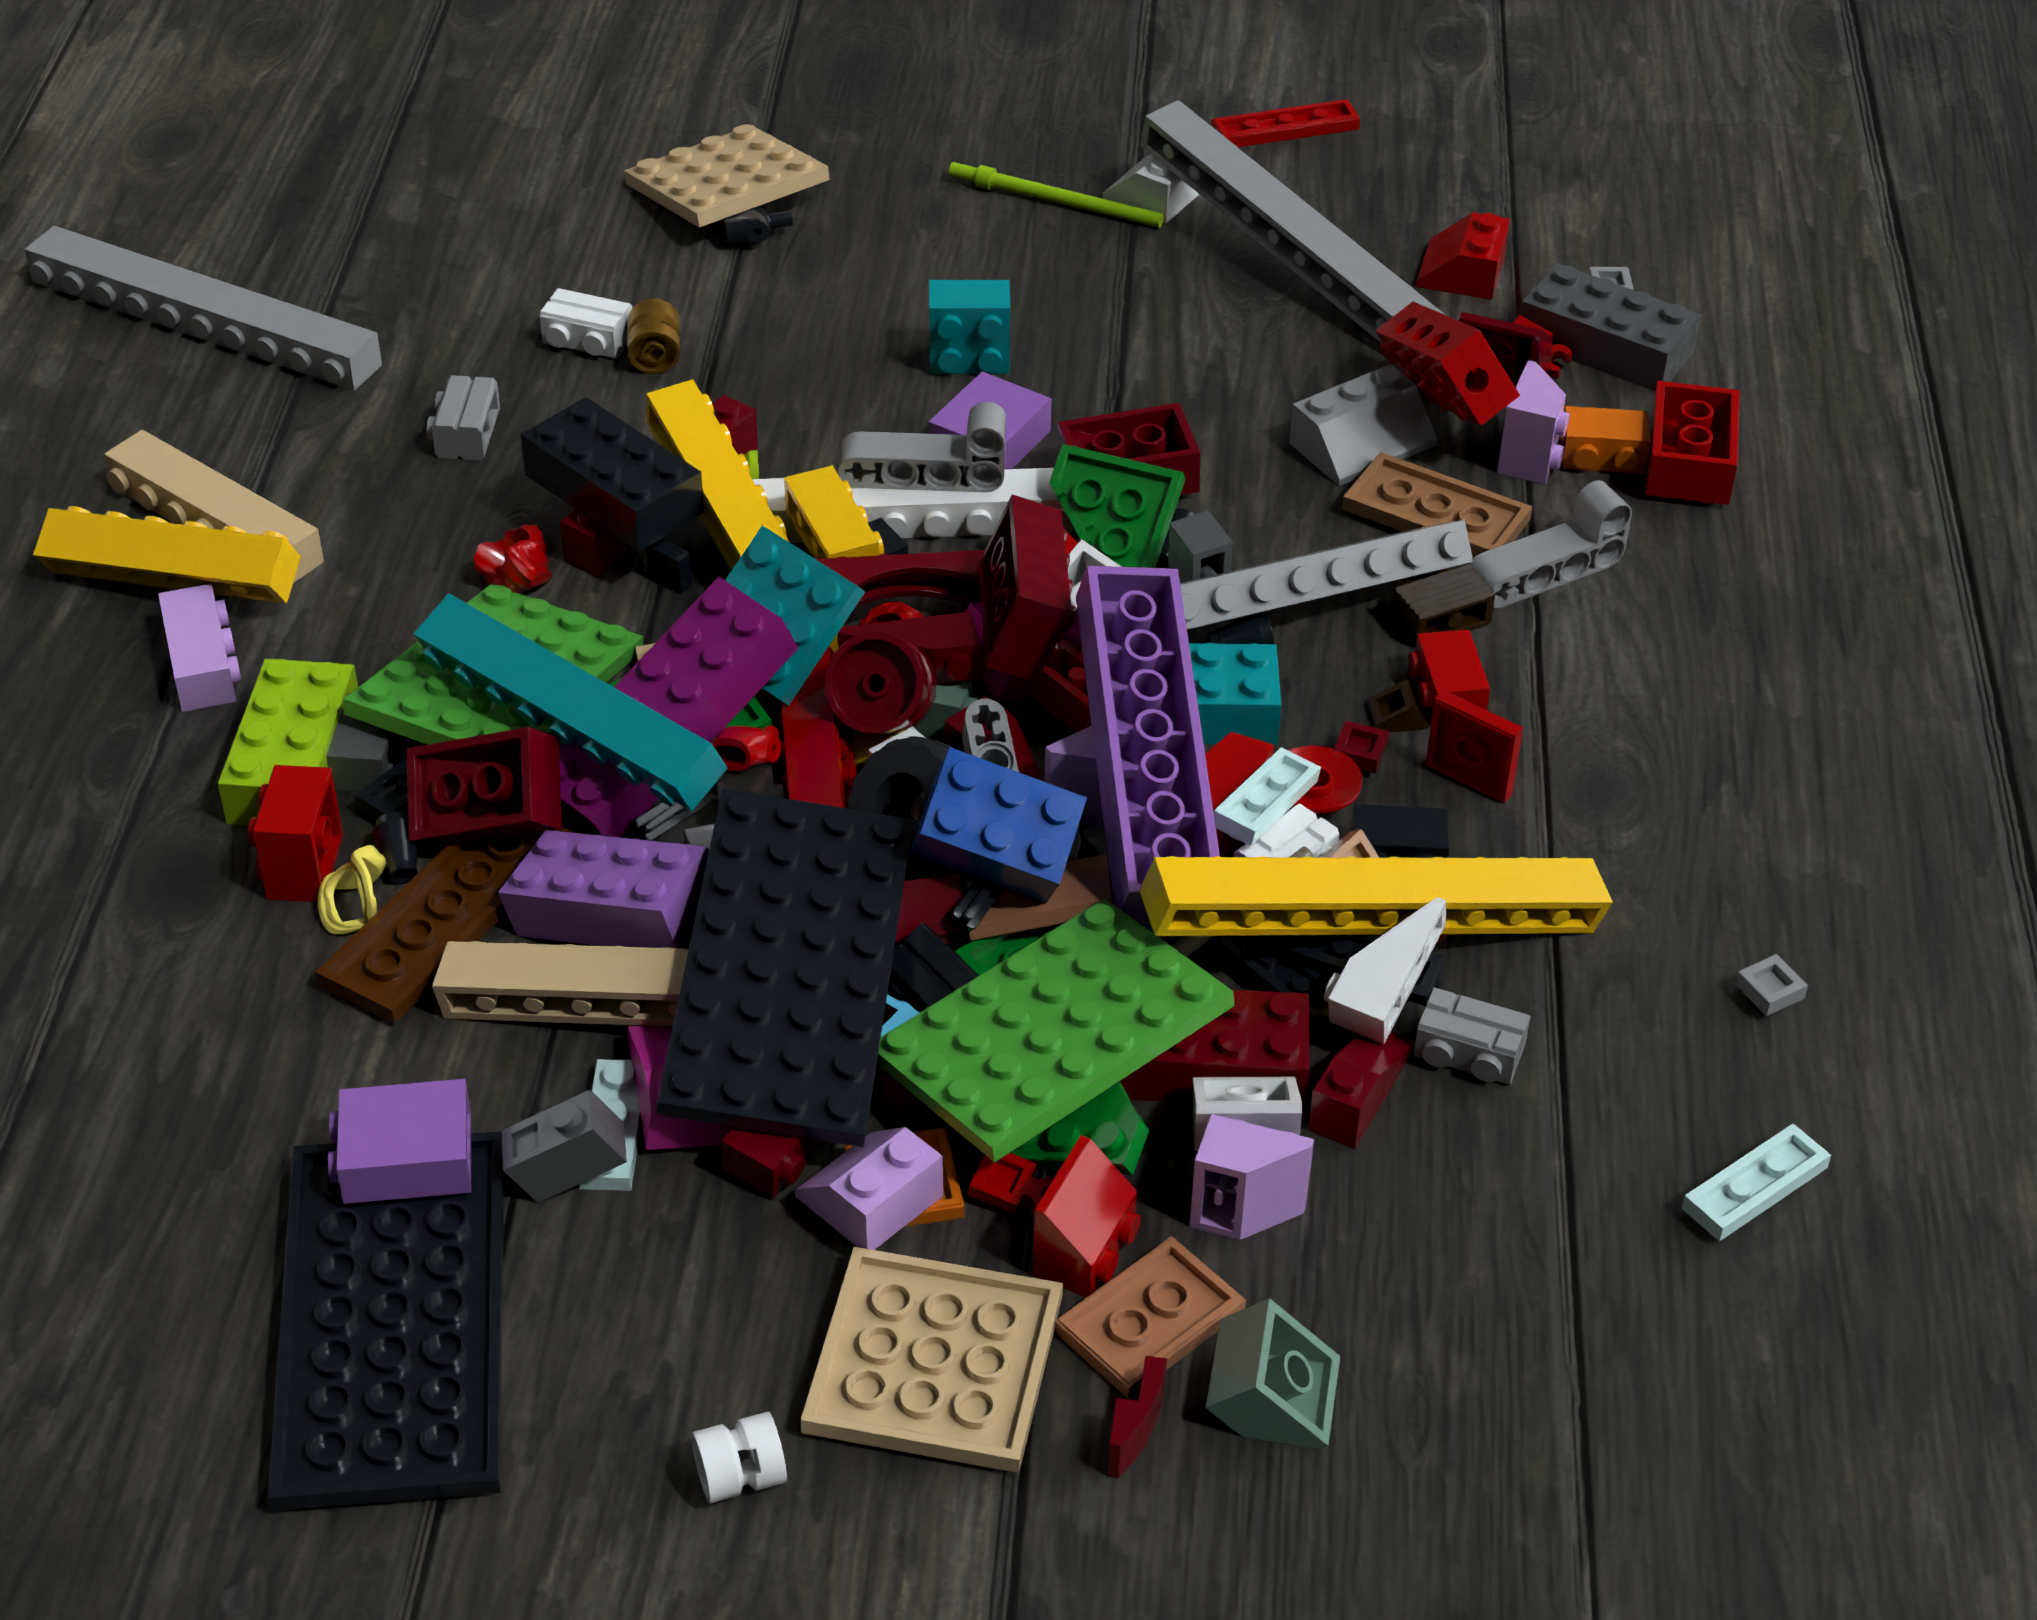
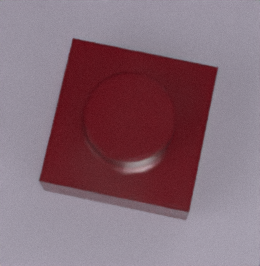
(1363, 745)

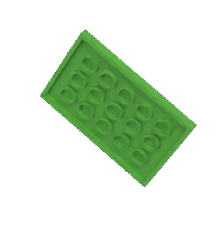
(437, 708)
(1051, 1028)

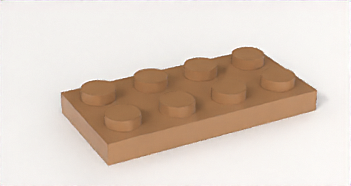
(1417, 497)

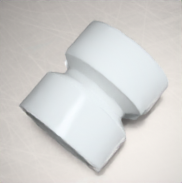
(719, 1461)

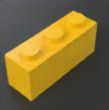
(828, 516)

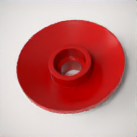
(1337, 783)

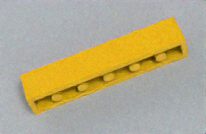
(167, 554)

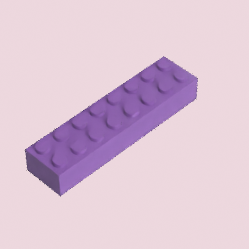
(1144, 724)

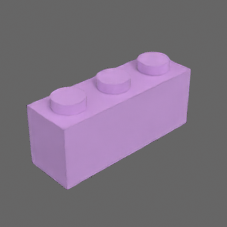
(200, 647)

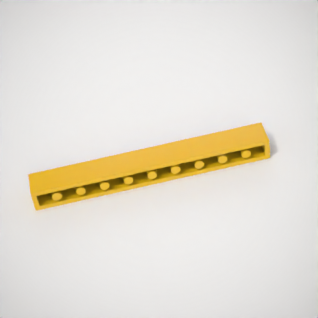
(1370, 895)

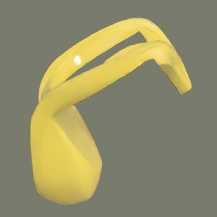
(359, 873)

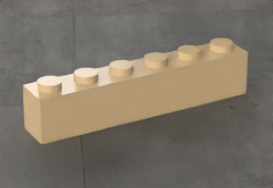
(190, 491)
(560, 983)

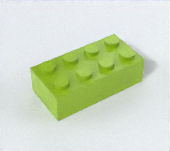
(284, 724)

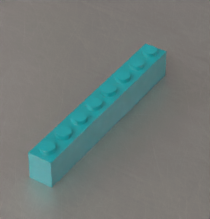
(570, 703)

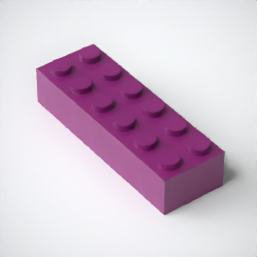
(692, 675)

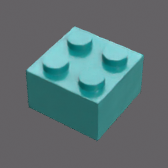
(969, 326)
(1237, 690)

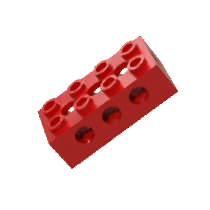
(1447, 363)

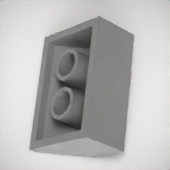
(1358, 420)

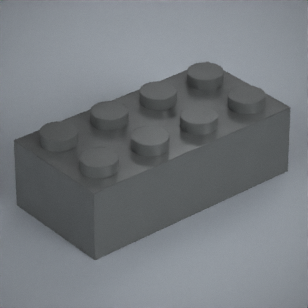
(1613, 325)

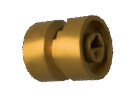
(653, 336)

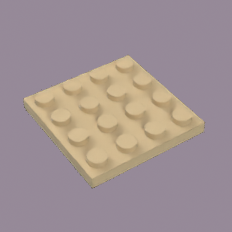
(725, 175)
(933, 1359)

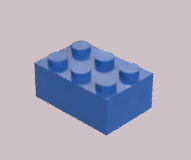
(998, 825)

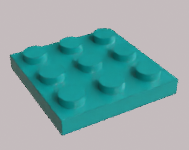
(802, 593)

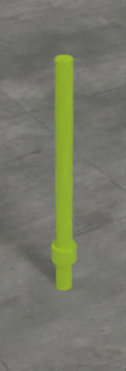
(987, 178)

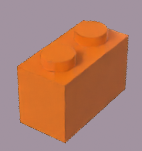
(1606, 440)

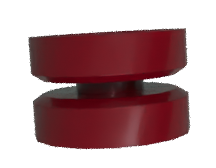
(855, 675)

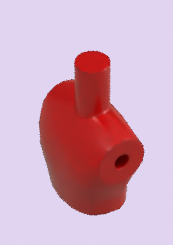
(747, 746)

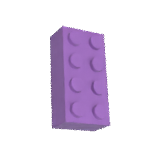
(606, 891)

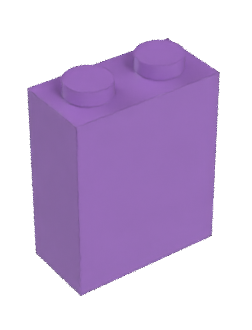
(1025, 410)
(401, 1141)

